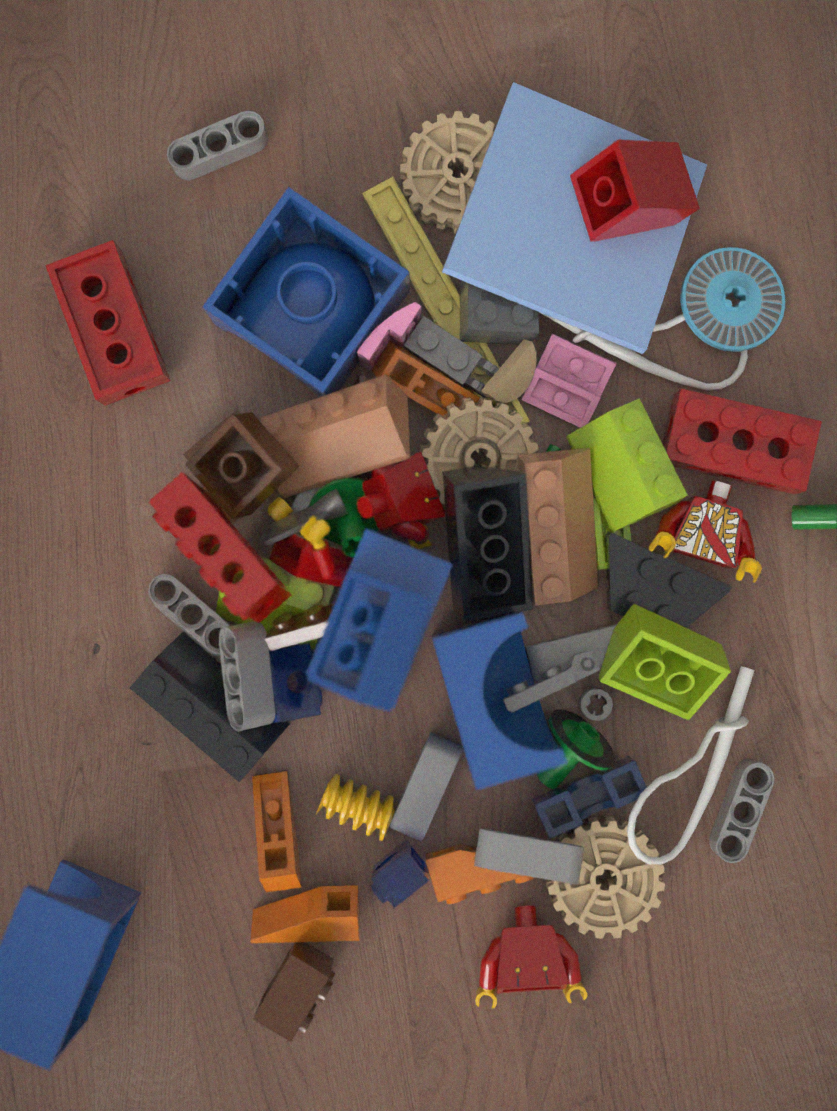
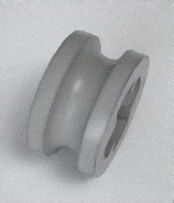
(605, 707)

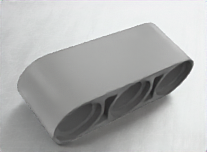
(228, 130)
(179, 604)
(560, 651)
(246, 676)
(426, 786)
(745, 827)
(529, 856)

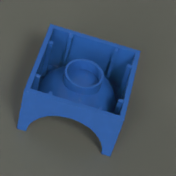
(308, 293)
(403, 568)
(477, 670)
(58, 960)

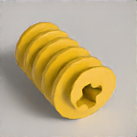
(357, 806)

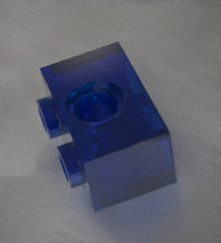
(307, 696)
(399, 874)

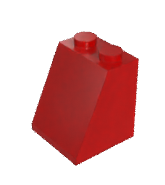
(634, 189)

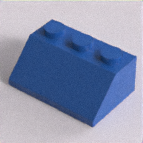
(369, 640)

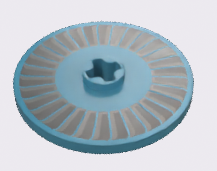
(714, 317)

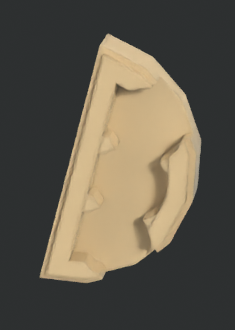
(514, 375)

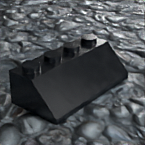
(488, 541)
(189, 693)

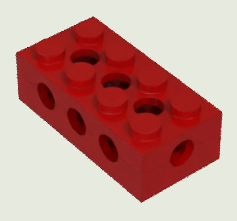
(85, 316)
(758, 426)
(219, 548)

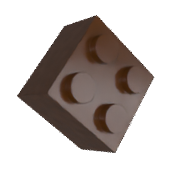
(241, 465)
(292, 993)

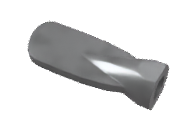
(326, 508)

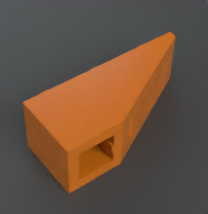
(455, 874)
(311, 916)

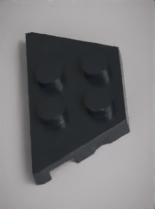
(657, 583)

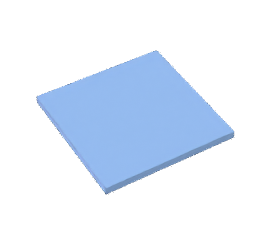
(529, 236)

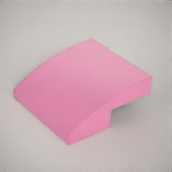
(395, 328)
(569, 381)

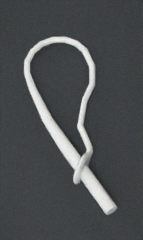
(644, 364)
(727, 727)

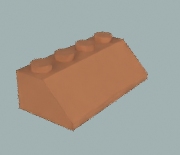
(342, 433)
(560, 524)

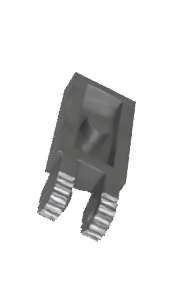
(448, 354)

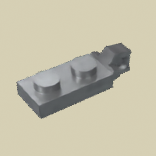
(552, 681)

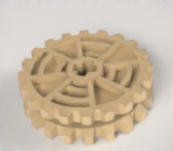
(433, 160)
(472, 428)
(622, 898)

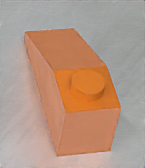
(420, 380)
(275, 832)

